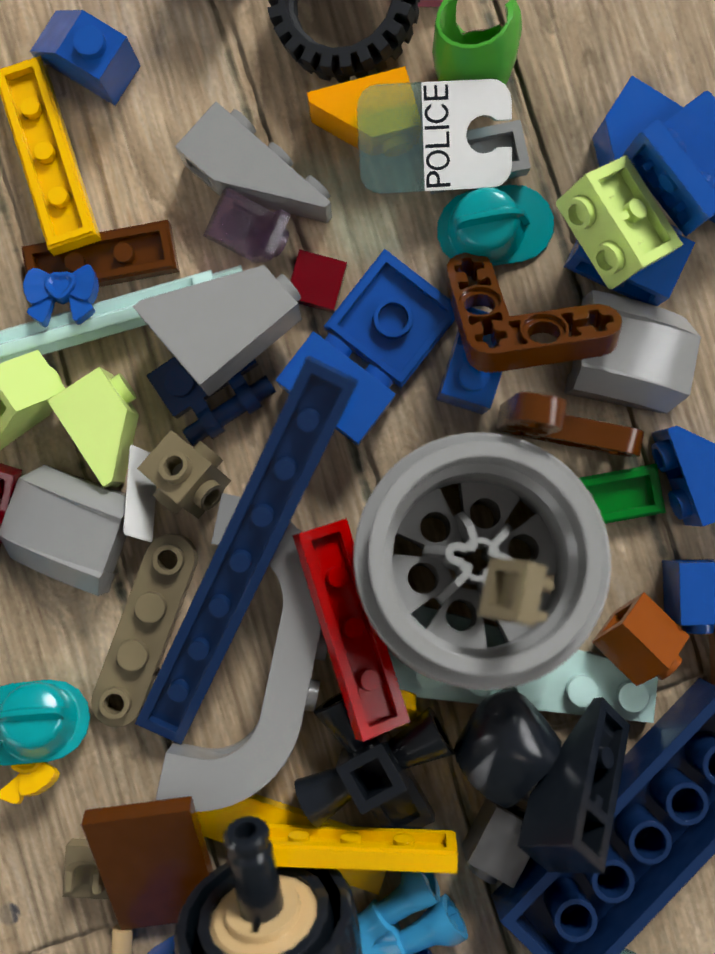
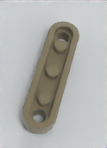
(144, 630)

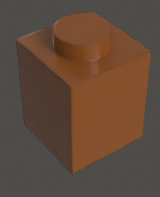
(642, 640)

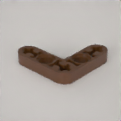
(593, 327)
(544, 419)

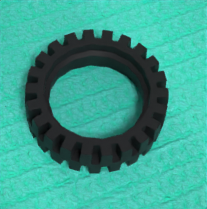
(345, 60)

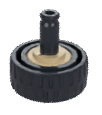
(265, 907)

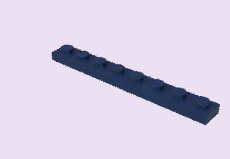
(247, 547)

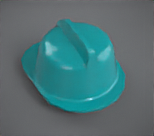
(498, 223)
(41, 721)

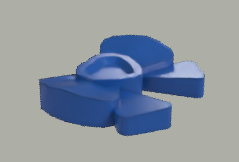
(62, 287)

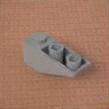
(229, 155)

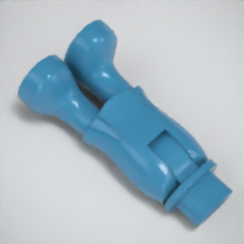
(438, 925)

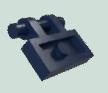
(183, 393)

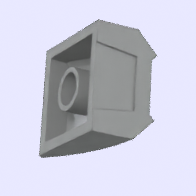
(651, 362)
(65, 528)

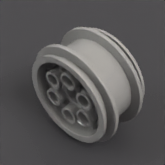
(562, 535)

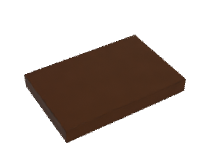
(148, 858)

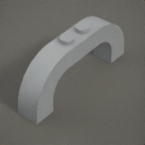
(238, 771)

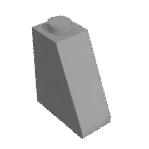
(222, 322)

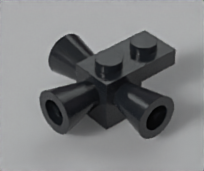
(375, 771)

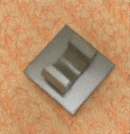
(514, 591)
(81, 872)

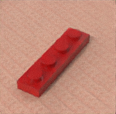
(352, 642)

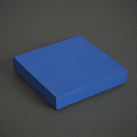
(392, 318)

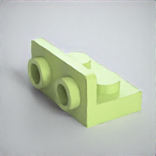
(617, 221)

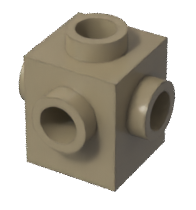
(185, 475)

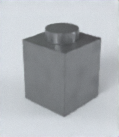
(493, 843)

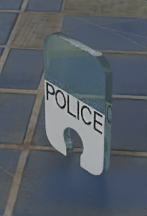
(418, 140)

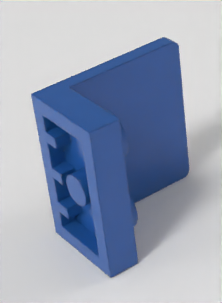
(679, 162)

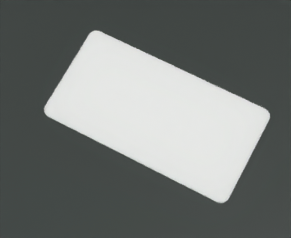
(139, 499)

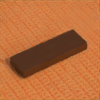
(118, 258)

